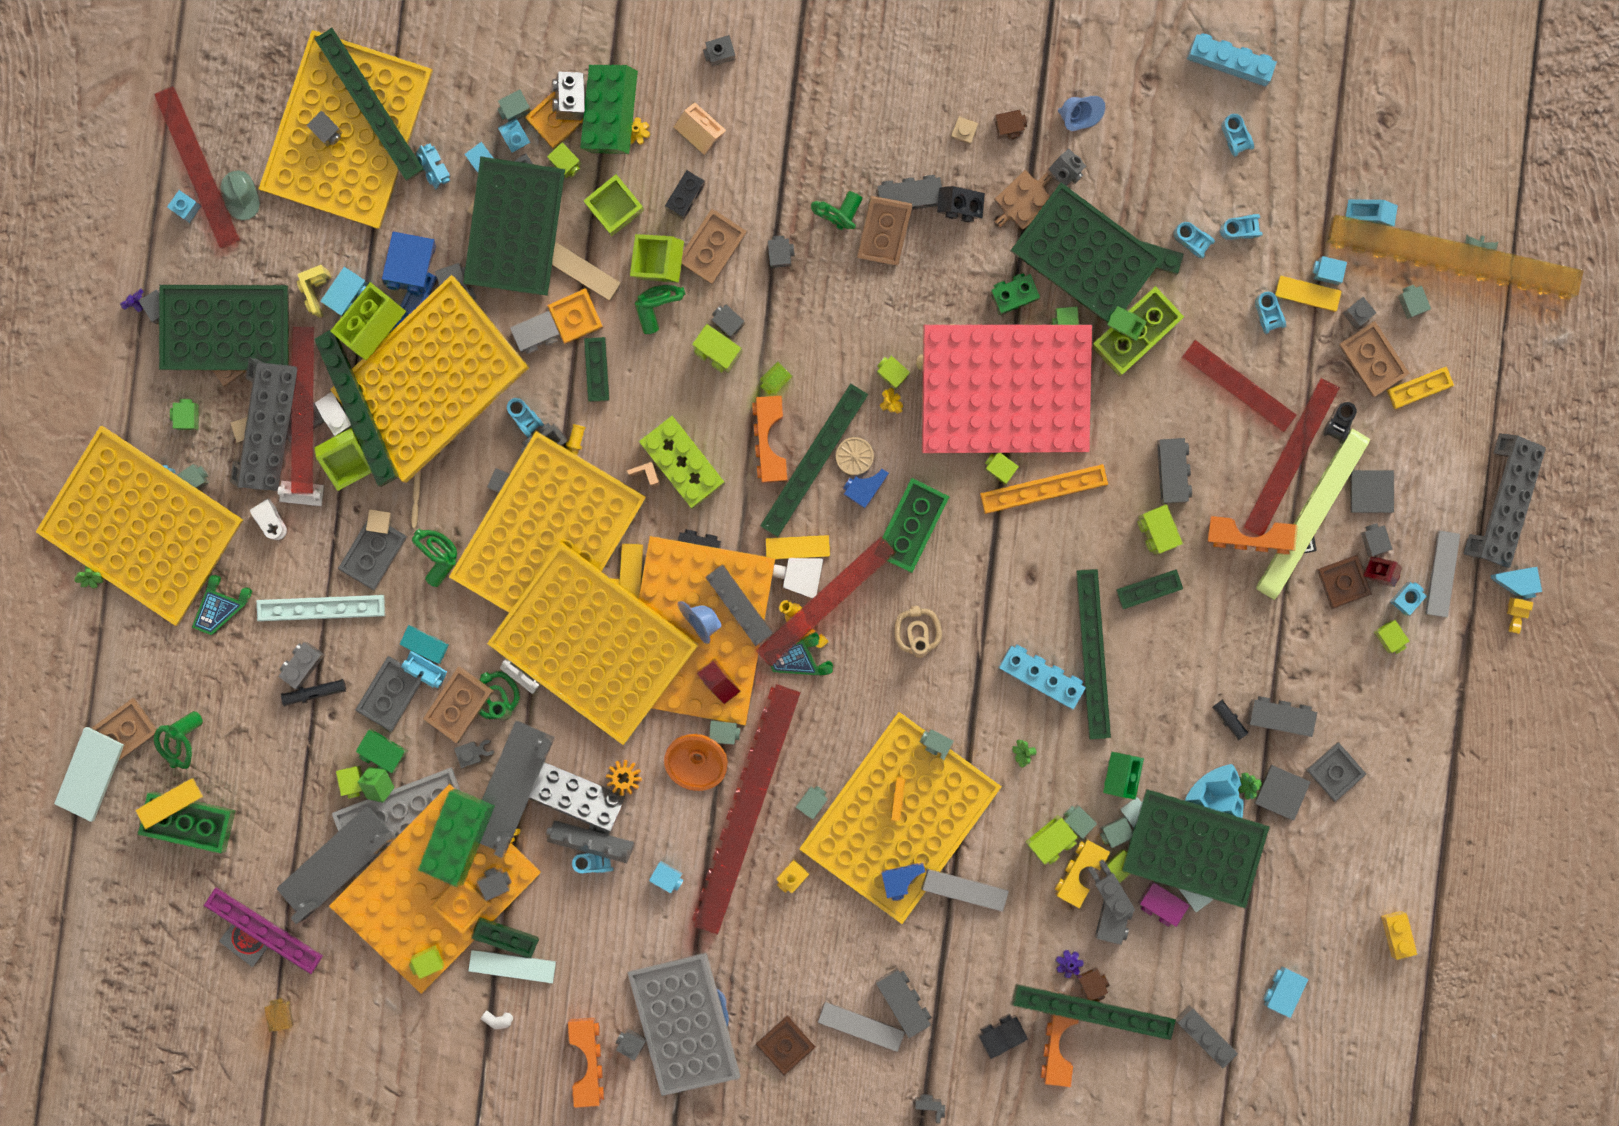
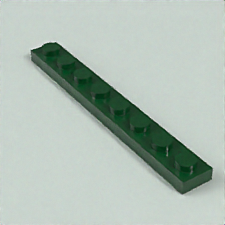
(369, 104)
(356, 408)
(814, 460)
(1093, 654)
(1093, 1011)

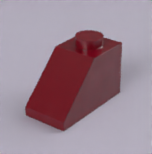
(1383, 571)
(718, 681)

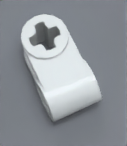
(267, 516)

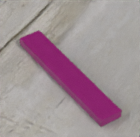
(263, 930)

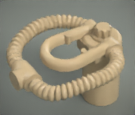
(919, 646)

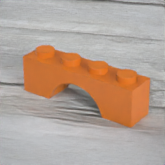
(768, 413)
(1279, 537)
(583, 1035)
(1057, 1069)

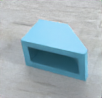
(1372, 211)
(1520, 582)

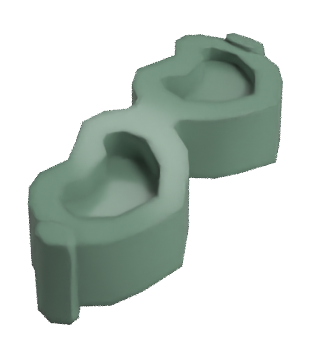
(1472, 241)

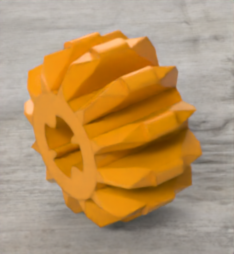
(625, 785)

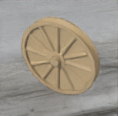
(854, 456)

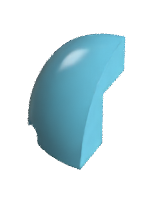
(1219, 791)

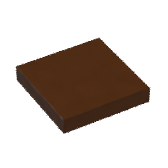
(1344, 581)
(785, 1045)

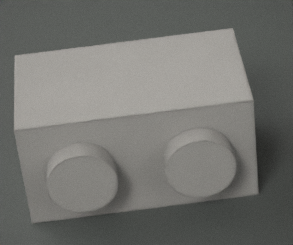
(535, 332)

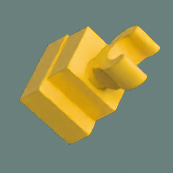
(1519, 609)

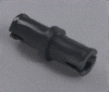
(1230, 719)

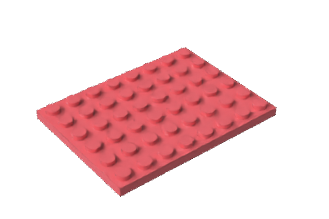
(1006, 388)

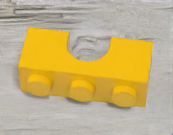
(1087, 855)

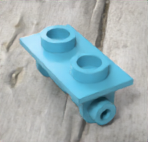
(435, 174)
(416, 665)

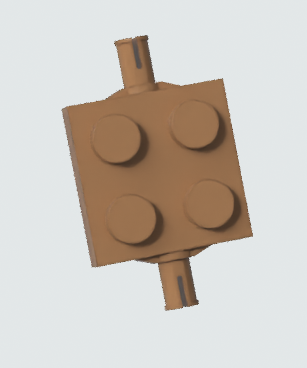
(1022, 199)

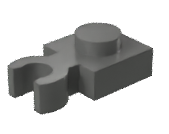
(470, 753)

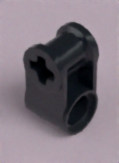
(1340, 423)

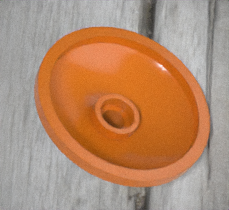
(695, 771)

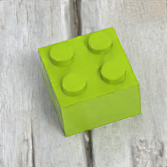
(613, 205)
(657, 258)
(716, 348)
(343, 459)
(1159, 530)
(1052, 840)

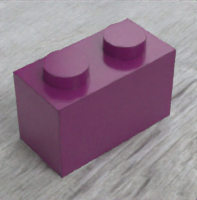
(1163, 904)

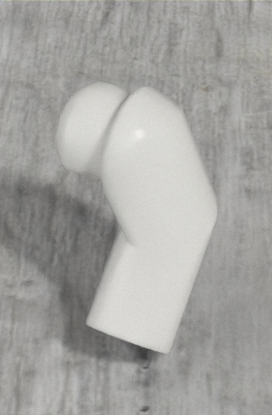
(497, 1022)

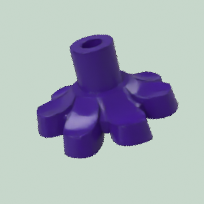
(133, 301)
(1066, 961)

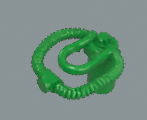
(841, 217)
(645, 304)
(444, 561)
(499, 709)
(178, 732)

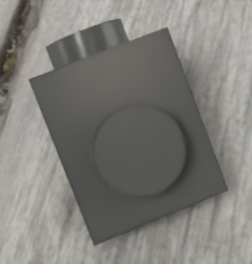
(927, 1102)

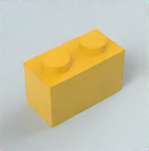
(1399, 935)

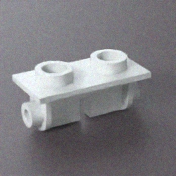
(307, 499)
(519, 676)

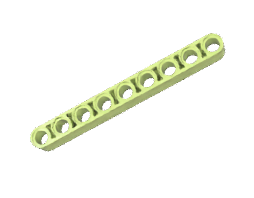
(1314, 512)

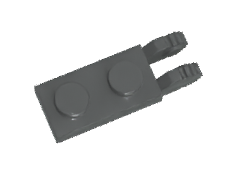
(1112, 892)

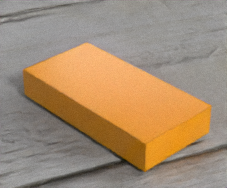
(898, 798)

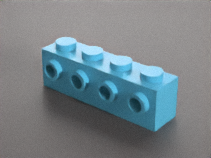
(1232, 60)
(1042, 677)

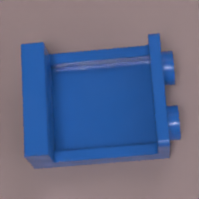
(408, 262)

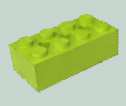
(1152, 332)
(696, 464)

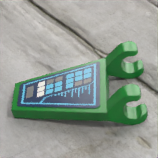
(217, 607)
(800, 661)

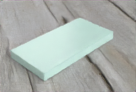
(89, 774)

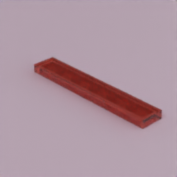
(1239, 386)

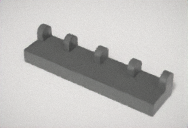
(739, 605)
(590, 841)

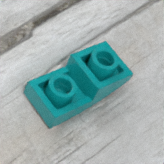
(424, 644)

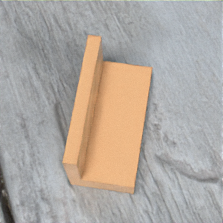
(699, 128)
(650, 471)

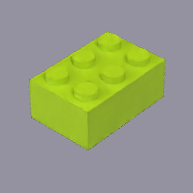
(368, 321)

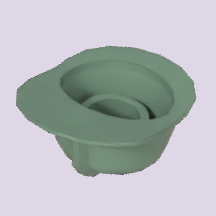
(240, 195)

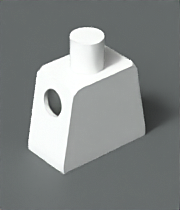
(800, 575)

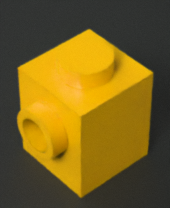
(791, 877)

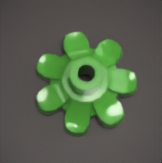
(88, 577)
(1023, 753)
(1249, 786)

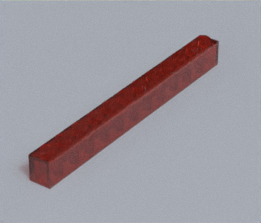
(747, 808)

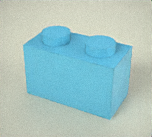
(344, 291)
(1285, 991)

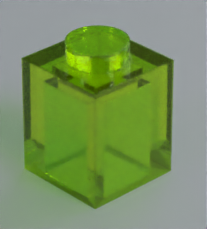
(775, 379)

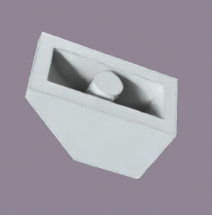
(333, 414)

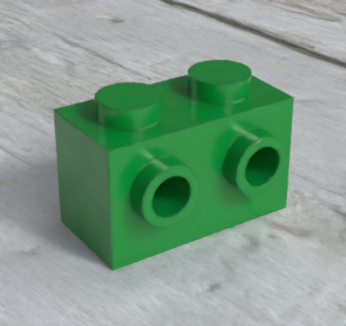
(1014, 294)
(381, 751)
(1123, 775)

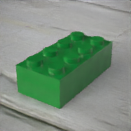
(609, 109)
(913, 523)
(195, 826)
(456, 837)

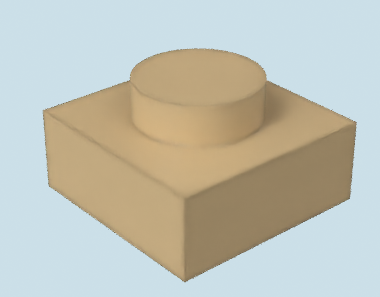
(964, 130)

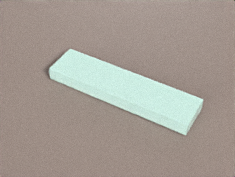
(512, 966)

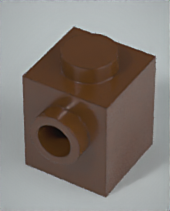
(1010, 124)
(1093, 984)

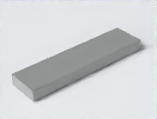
(1442, 574)
(965, 890)
(861, 1026)

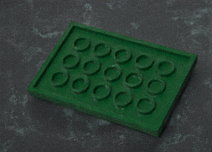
(514, 226)
(1086, 253)
(222, 326)
(1195, 848)

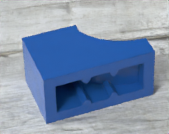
(863, 490)
(898, 879)

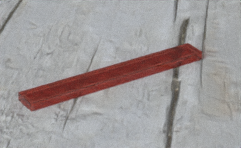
(197, 167)
(302, 411)
(1291, 457)
(825, 601)

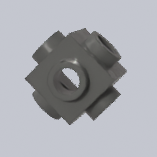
(1068, 168)

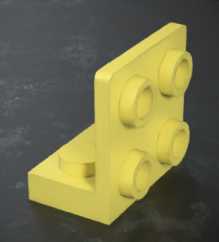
(316, 276)

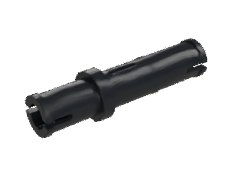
(305, 694)

